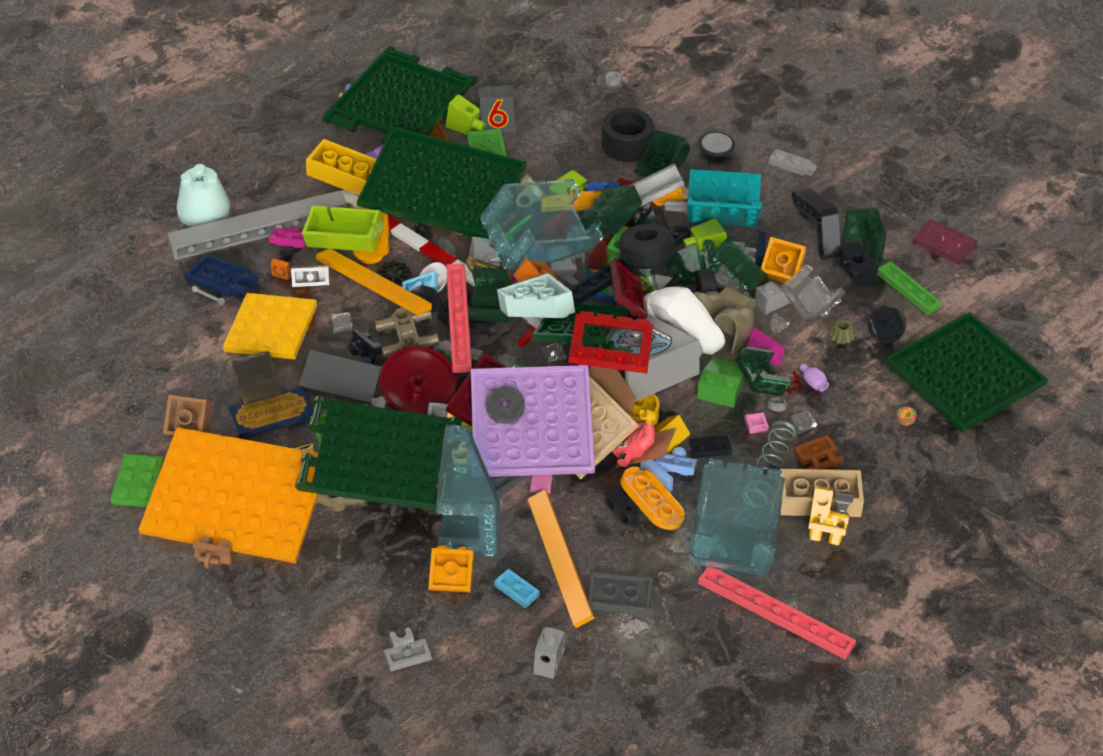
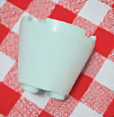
(201, 197)

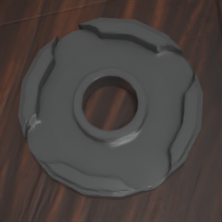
(509, 414)

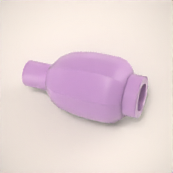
(814, 377)

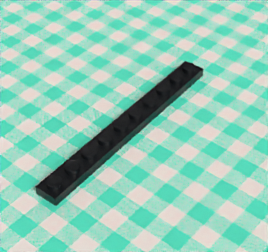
(603, 278)

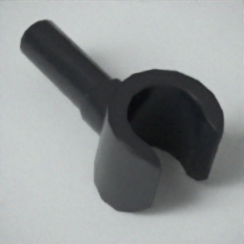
(287, 256)

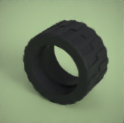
(626, 121)

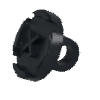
(887, 324)

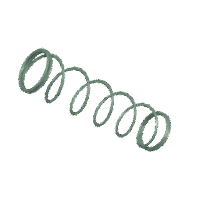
(778, 436)

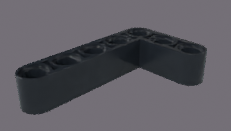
(825, 216)

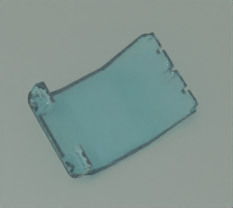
(736, 518)

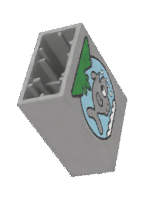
(671, 359)

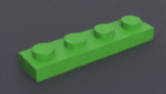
(909, 288)

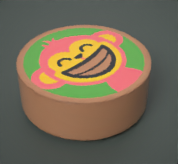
(906, 415)

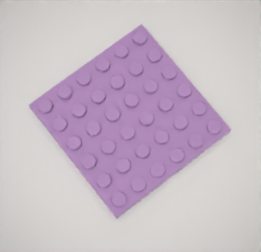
(552, 432)

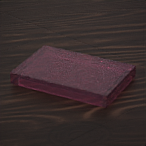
(944, 242)

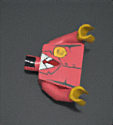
(637, 441)

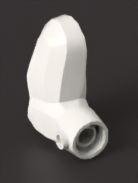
(686, 313)

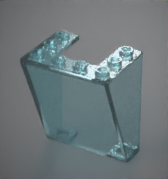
(537, 223)
(467, 496)

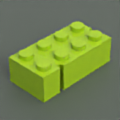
(350, 230)

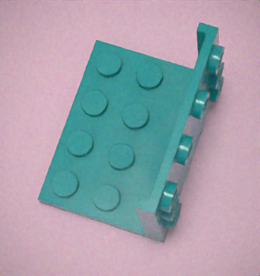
(724, 196)

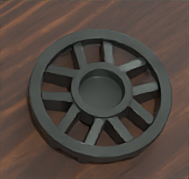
(396, 273)

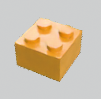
(782, 259)

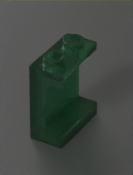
(760, 373)

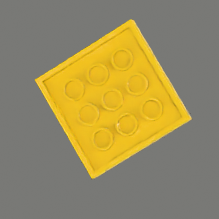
(270, 325)

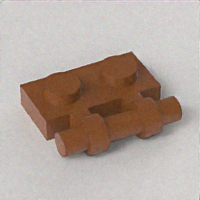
(816, 450)

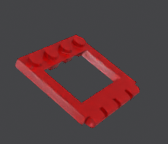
(609, 358)

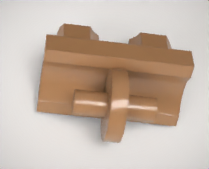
(212, 554)

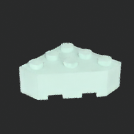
(537, 298)

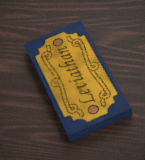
(270, 413)

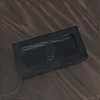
(710, 447)

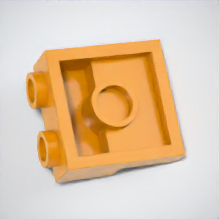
(451, 569)

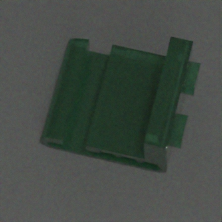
(868, 227)
(689, 260)
(485, 294)

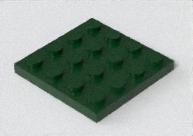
(562, 329)

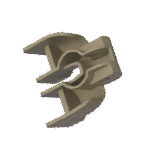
(731, 313)

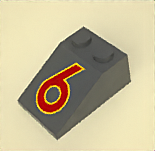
(497, 108)

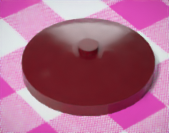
(417, 377)

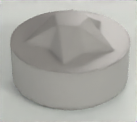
(776, 404)

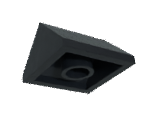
(649, 214)

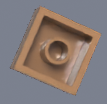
(187, 414)

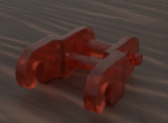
(799, 386)

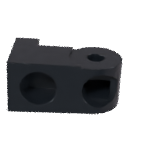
(621, 506)

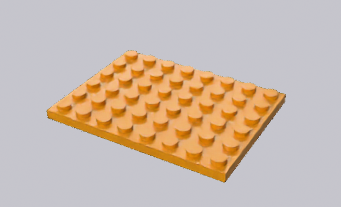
(231, 493)

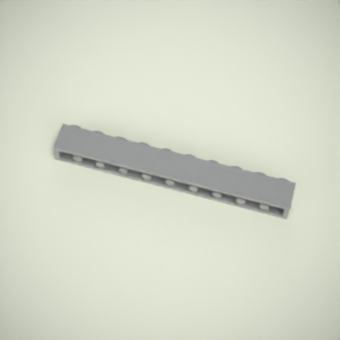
(248, 226)

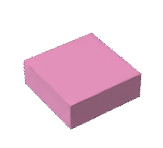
(756, 423)
(541, 483)

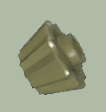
(842, 332)

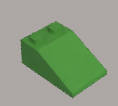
(720, 382)

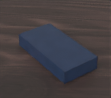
(761, 248)

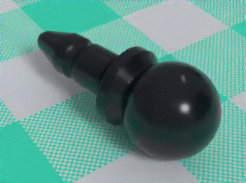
(423, 230)

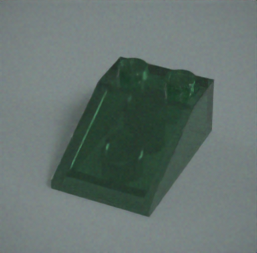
(662, 152)

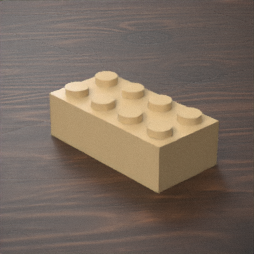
(800, 487)

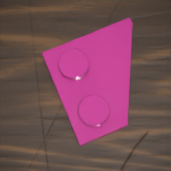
(288, 237)
(762, 341)

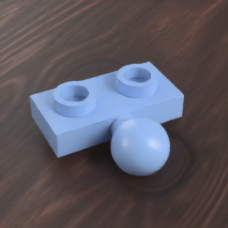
(678, 462)

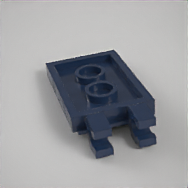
(222, 277)

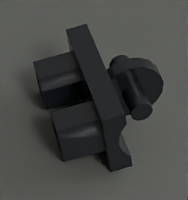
(362, 345)

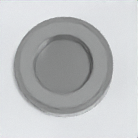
(613, 78)

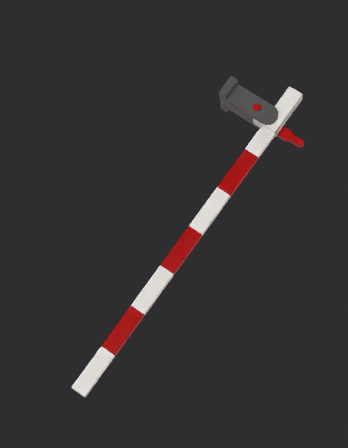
(441, 256)

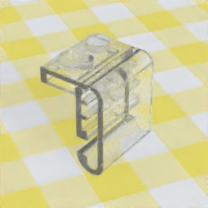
(810, 296)

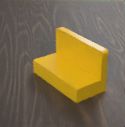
(681, 430)

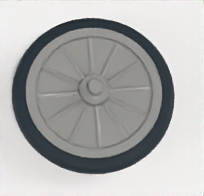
(716, 144)

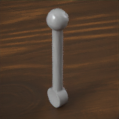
(221, 301)

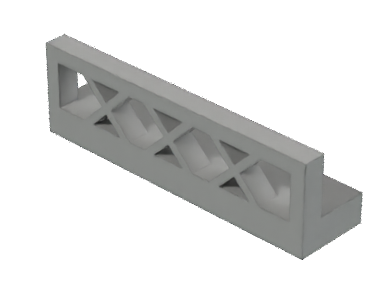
(658, 184)

